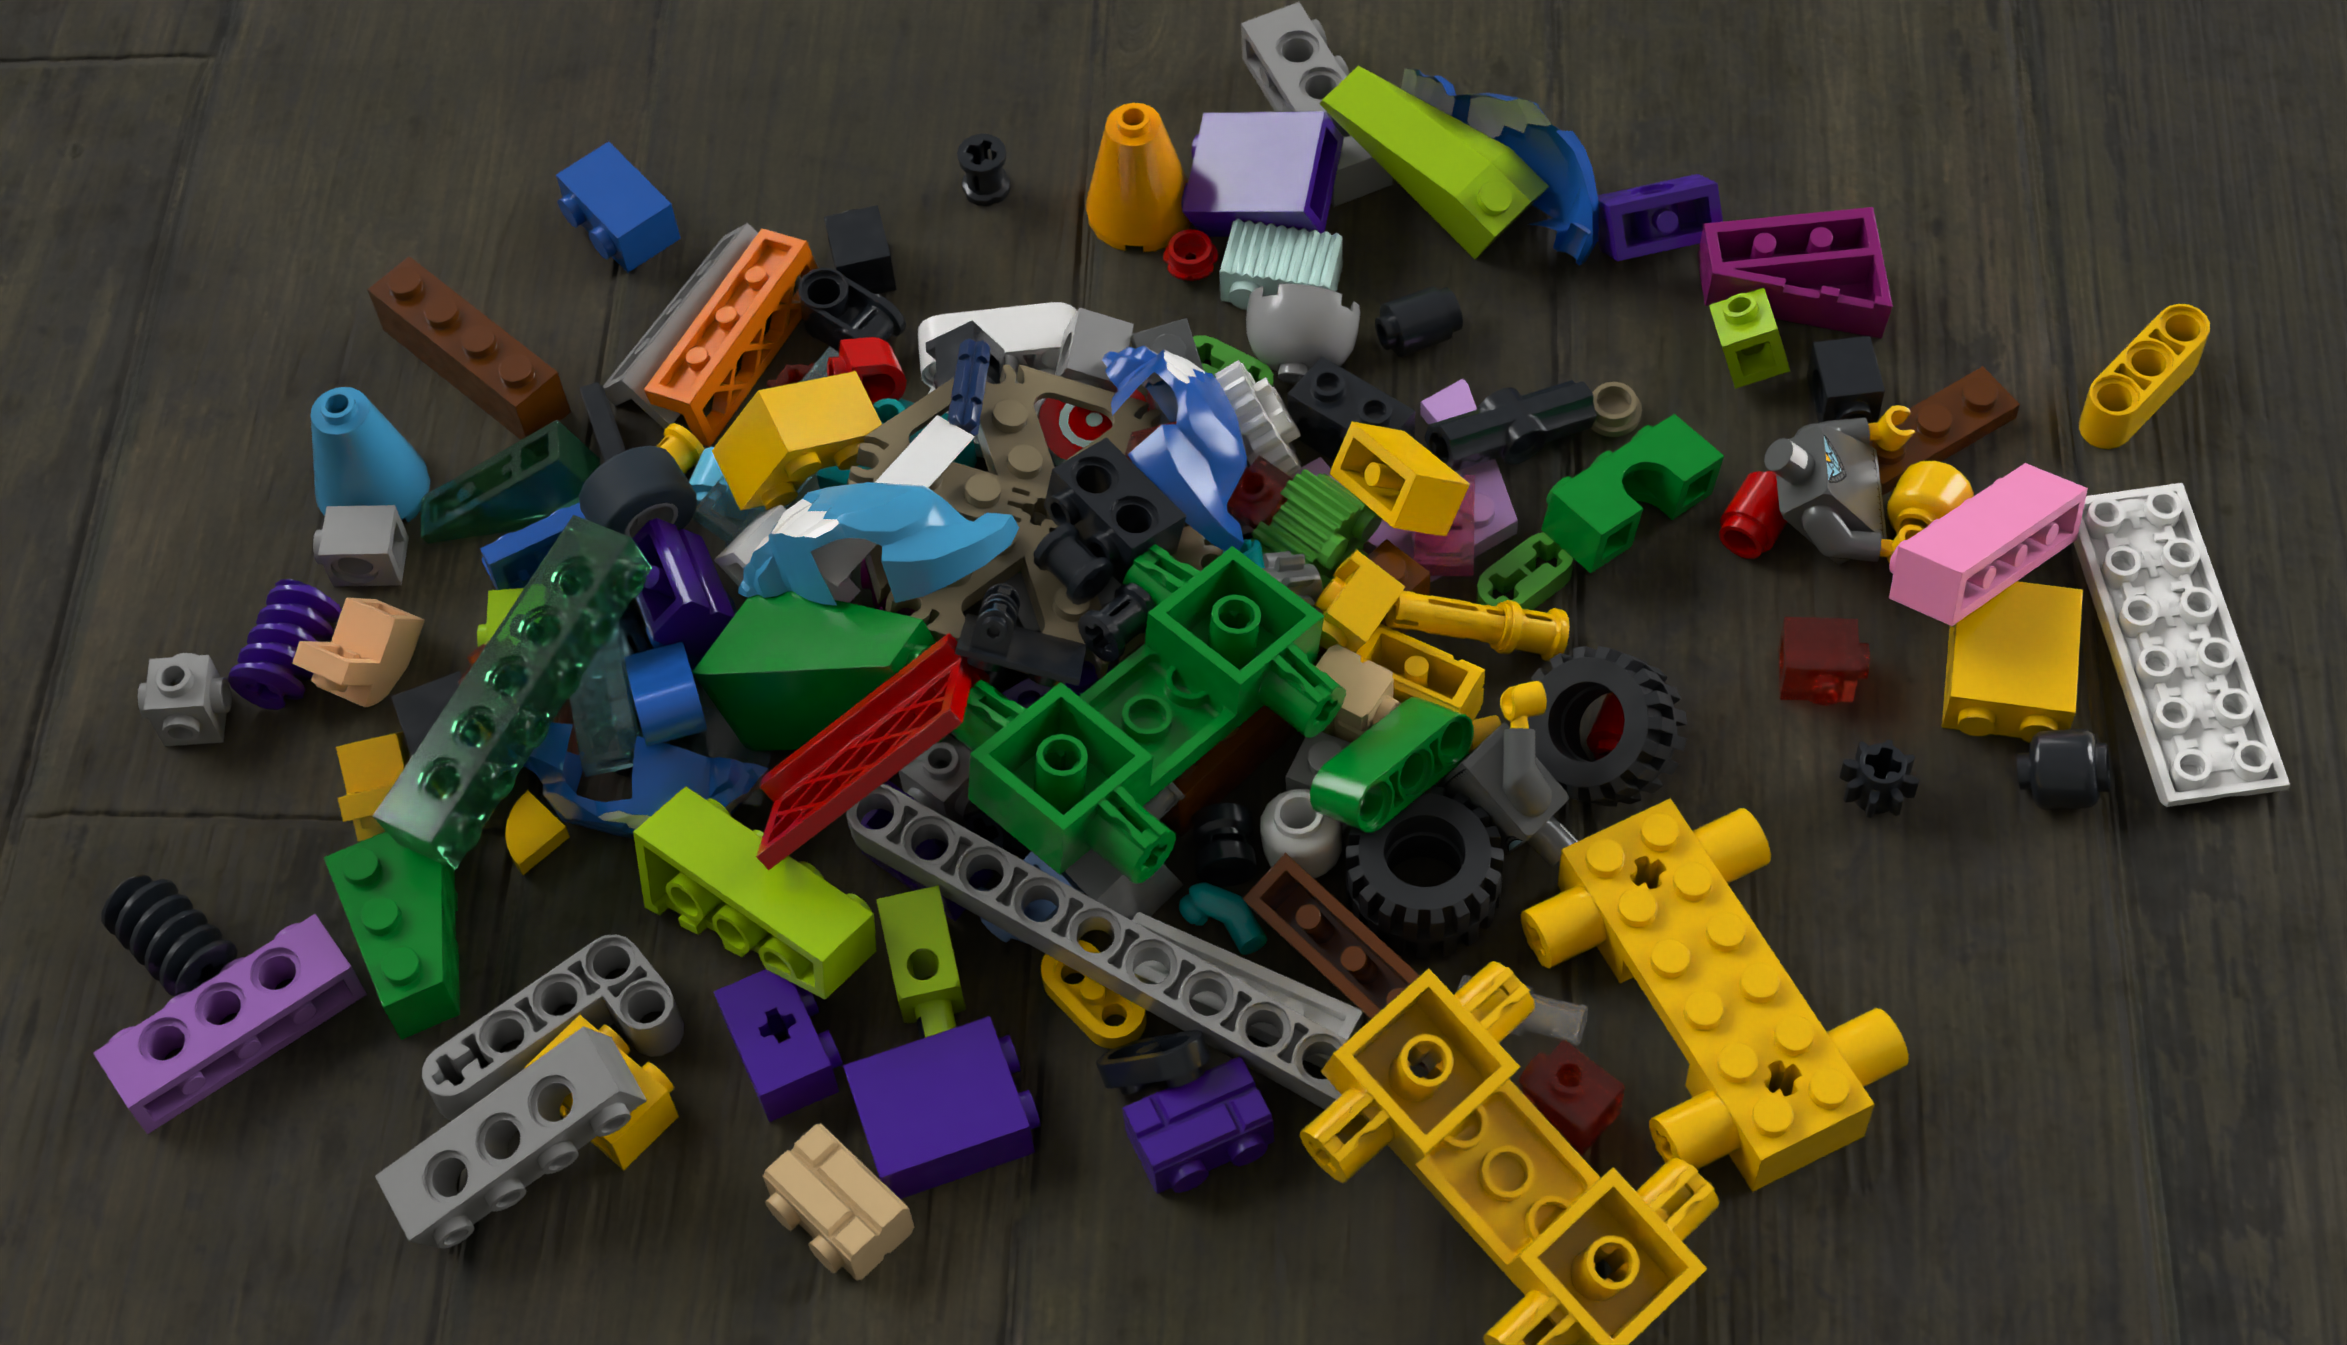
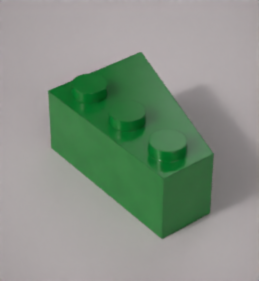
(404, 928)

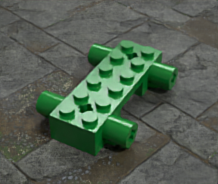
(1084, 765)

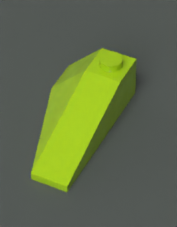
(1447, 166)

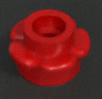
(1190, 245)

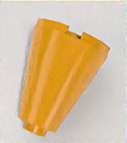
(1136, 182)

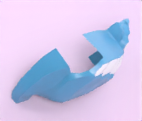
(919, 532)

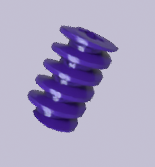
(265, 665)

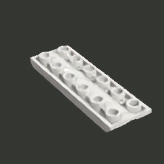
(2175, 648)

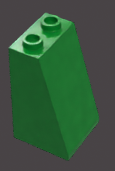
(801, 664)

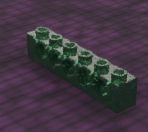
(513, 692)

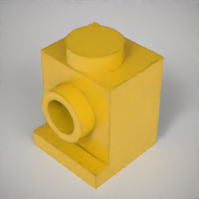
(1356, 602)

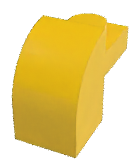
(368, 774)

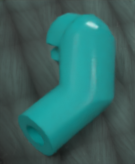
(1227, 907)

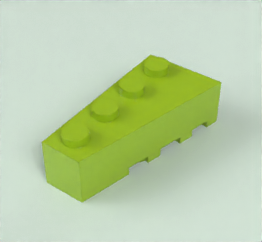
(708, 871)

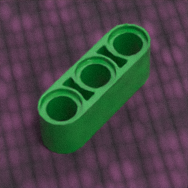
(1391, 764)

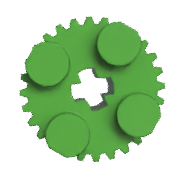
(1320, 522)

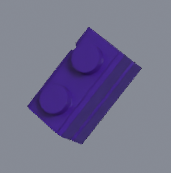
(683, 590)
(1199, 1127)

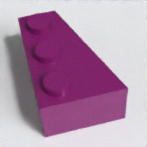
(1812, 266)

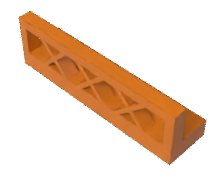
(733, 326)

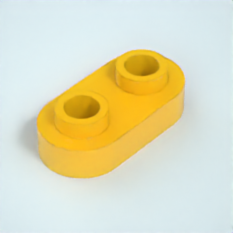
(1091, 1003)

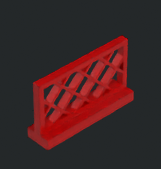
(866, 747)

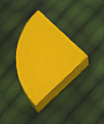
(532, 832)

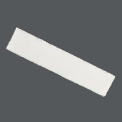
(917, 465)

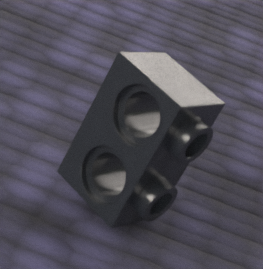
(1113, 506)

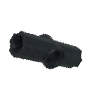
(1512, 425)

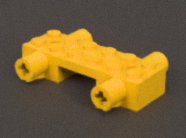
(1758, 1058)
(1507, 1166)

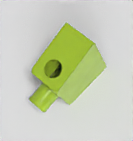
(919, 951)

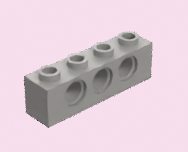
(1295, 73)
(425, 1179)

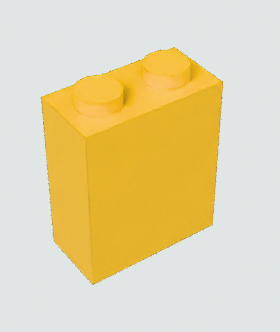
(2015, 663)

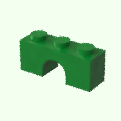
(1598, 511)

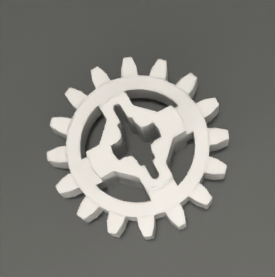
(1261, 417)

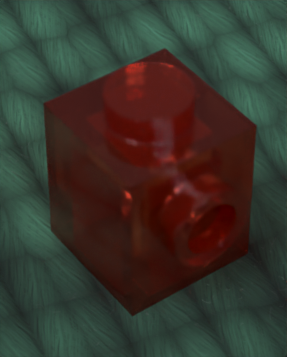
(1821, 659)
(1573, 1094)

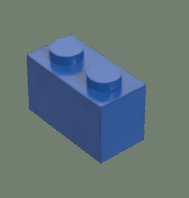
(617, 207)

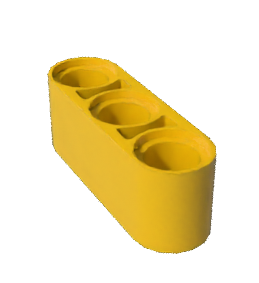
(2144, 376)

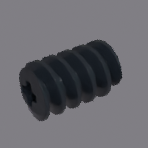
(166, 933)

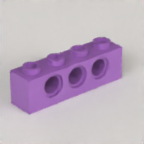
(217, 1053)

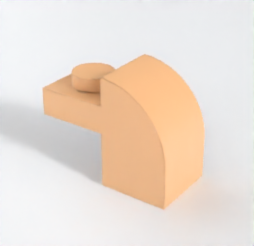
(365, 653)

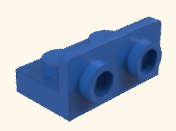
(518, 554)

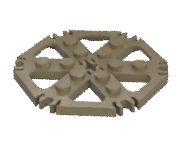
(1013, 486)

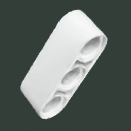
(1026, 333)

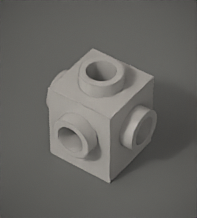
(185, 699)
(940, 779)

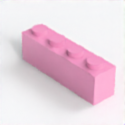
(1986, 544)

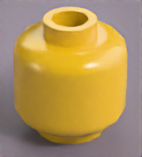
(1926, 494)

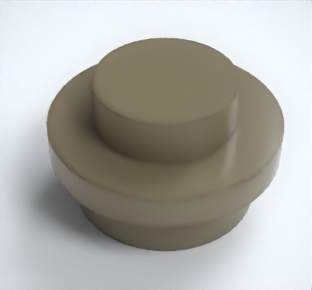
(1616, 409)

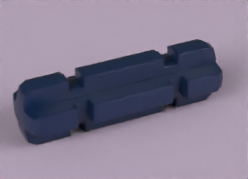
(969, 385)

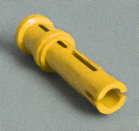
(1502, 626)

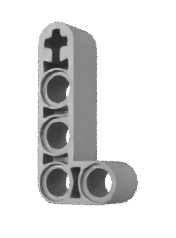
(531, 1019)

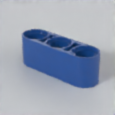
(665, 693)

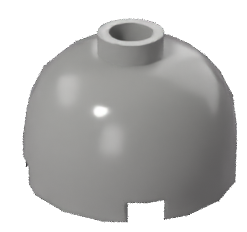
(1299, 327)

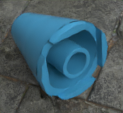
(363, 456)

